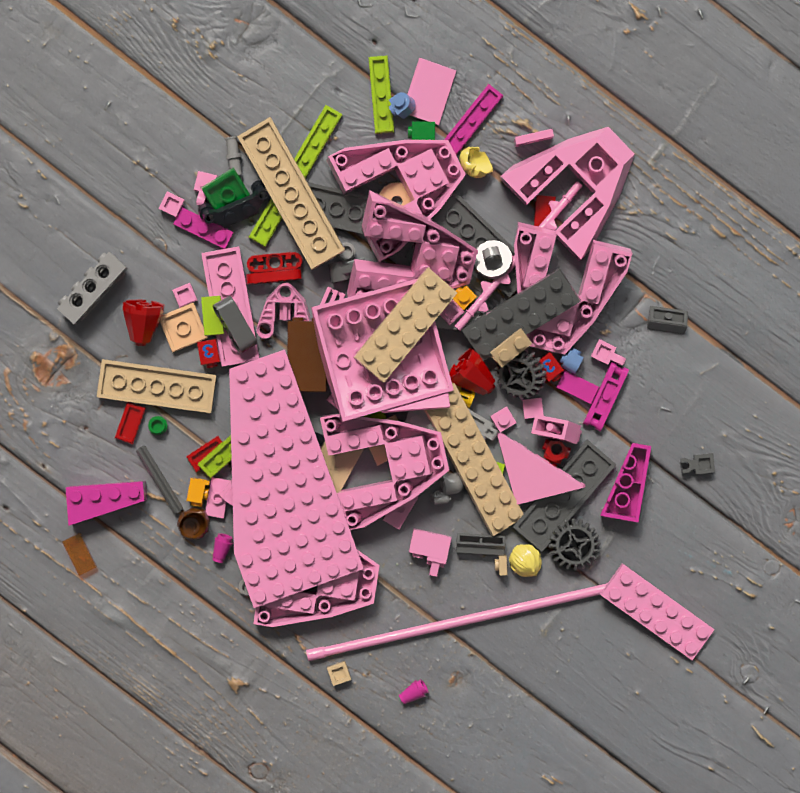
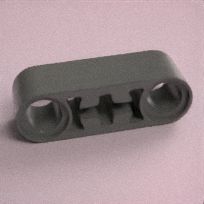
(235, 324)

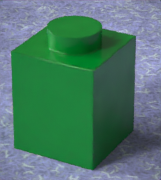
(422, 130)

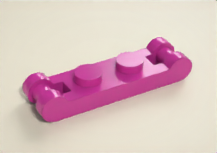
(606, 396)

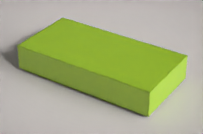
(211, 322)

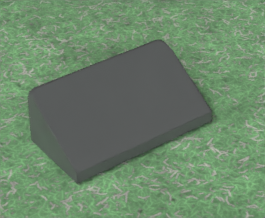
(667, 320)

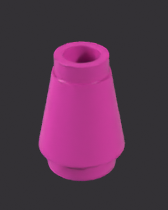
(221, 547)
(414, 691)

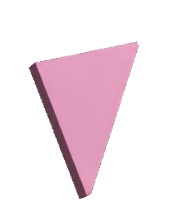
(533, 475)

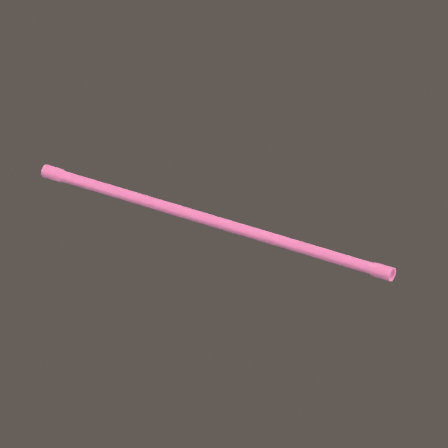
(322, 652)

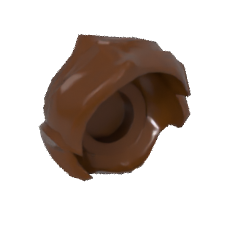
(193, 523)

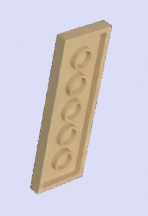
(405, 325)
(156, 386)

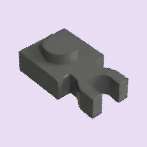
(701, 464)

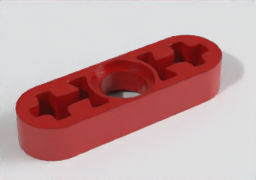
(279, 255)
(275, 276)

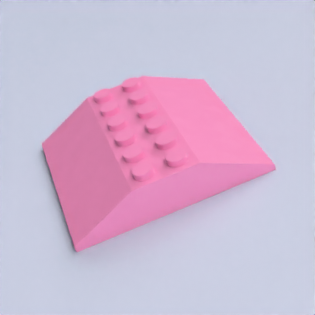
(343, 330)

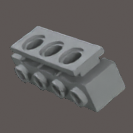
(103, 286)

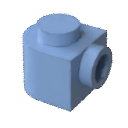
(402, 105)
(571, 360)

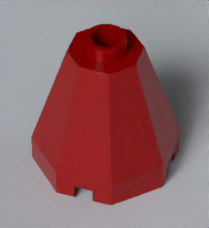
(142, 319)
(472, 373)

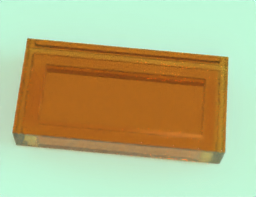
(79, 554)

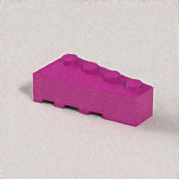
(627, 492)
(98, 499)

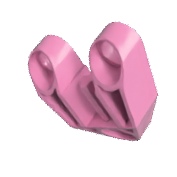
(269, 311)

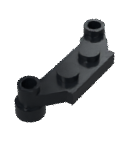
(237, 210)

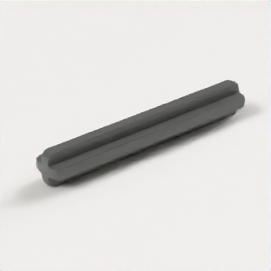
(159, 479)

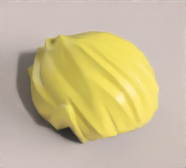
(475, 162)
(525, 560)

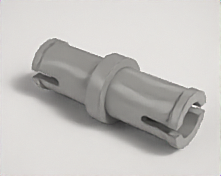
(233, 154)

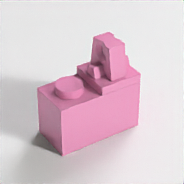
(556, 429)
(433, 546)

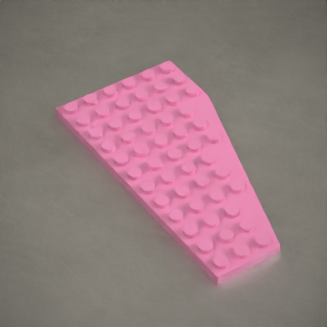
(284, 500)

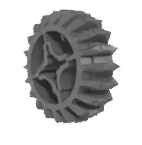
(528, 383)
(565, 547)

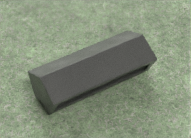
(480, 544)

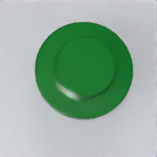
(157, 425)

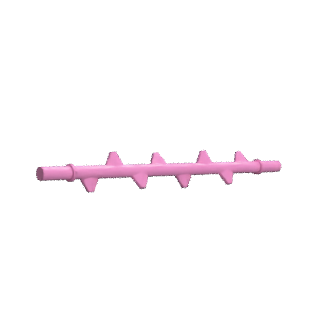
(489, 287)

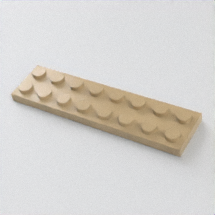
(291, 193)
(475, 464)

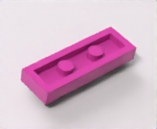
(196, 225)

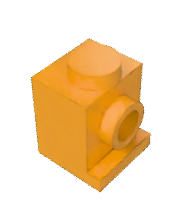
(464, 296)
(197, 491)

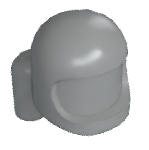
(449, 484)

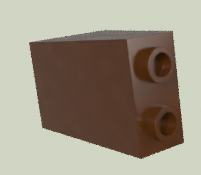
(305, 356)

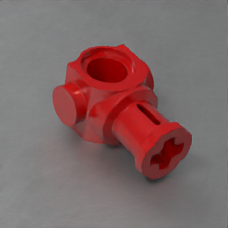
(553, 458)

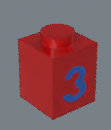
(209, 353)
(552, 367)

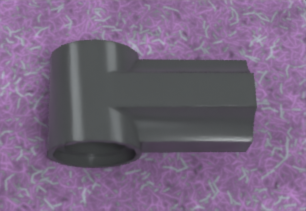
(341, 270)

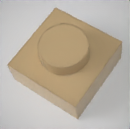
(501, 564)
(339, 673)

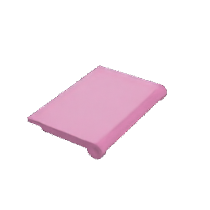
(430, 90)

